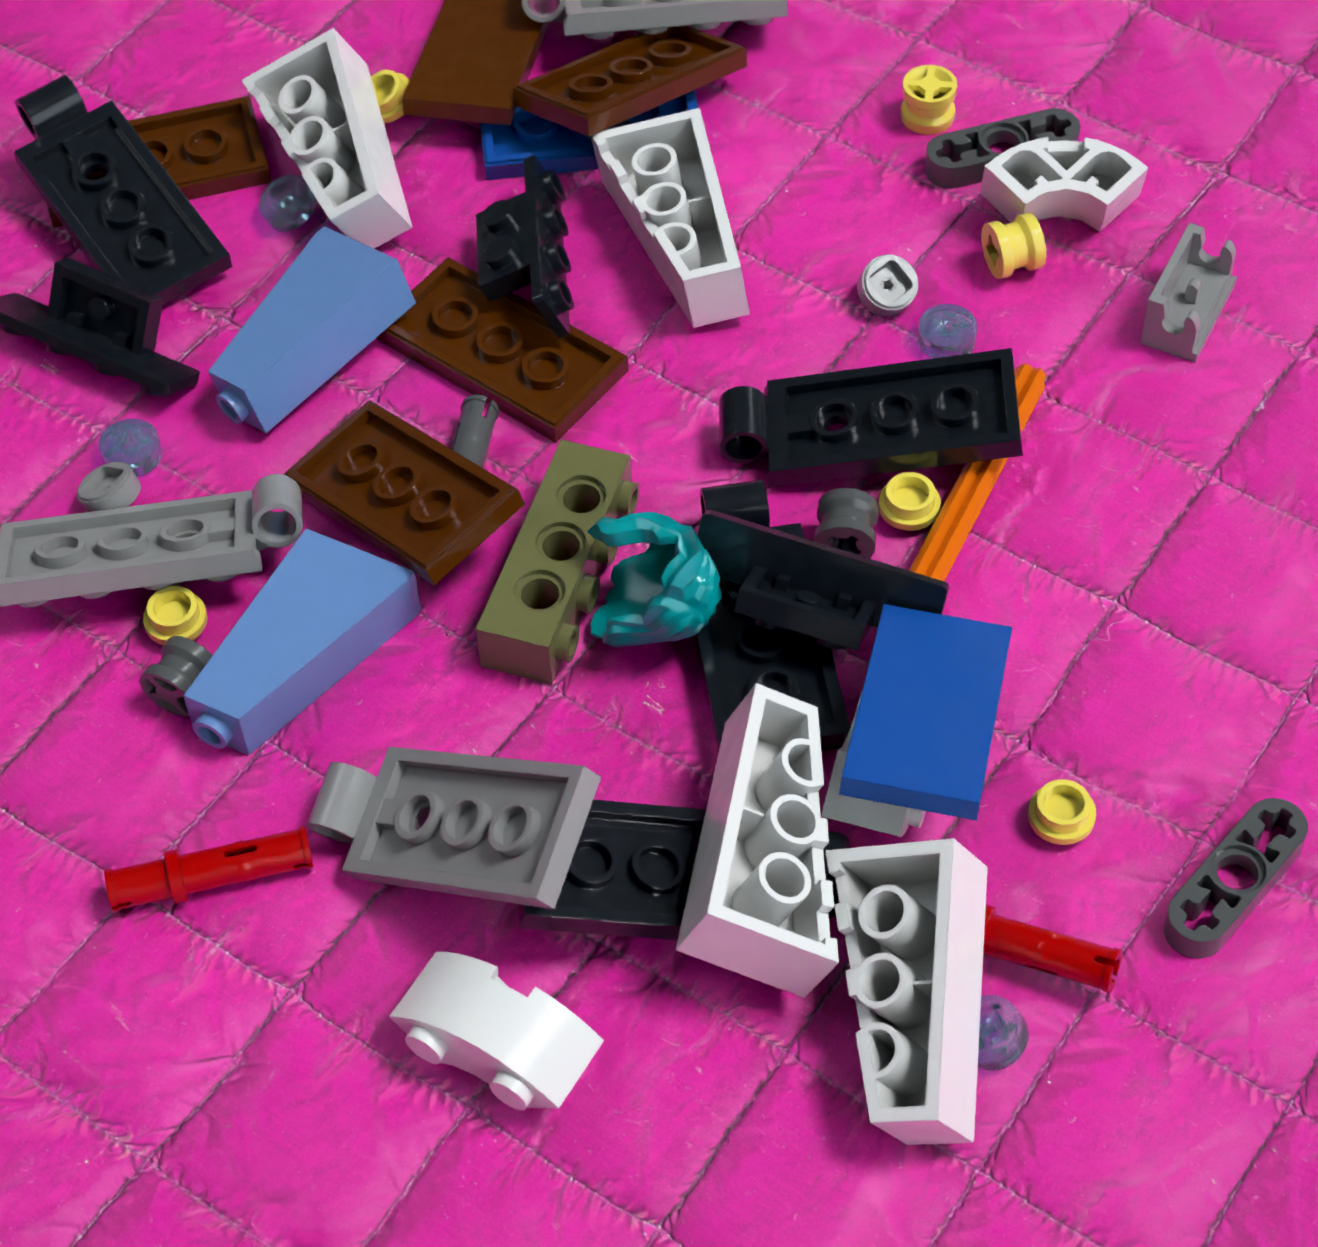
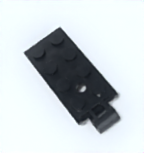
(134, 216)
(892, 414)
(740, 653)
(634, 872)

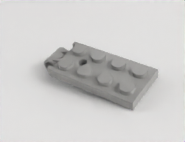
(603, 17)
(147, 544)
(490, 827)

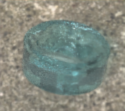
(287, 203)
(947, 331)
(132, 443)
(1001, 1033)

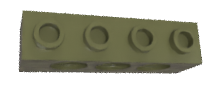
(555, 563)

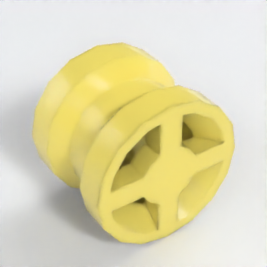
(928, 99)
(1013, 245)

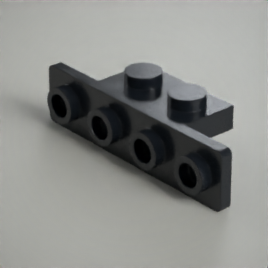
(524, 246)
(101, 323)
(811, 584)

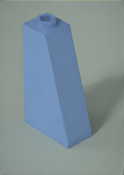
(308, 328)
(298, 639)

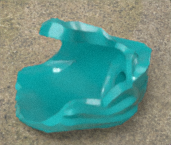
(656, 593)

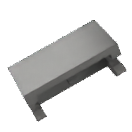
(1189, 296)

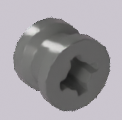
(847, 521)
(175, 672)

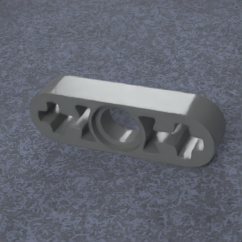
(961, 155)
(1235, 905)

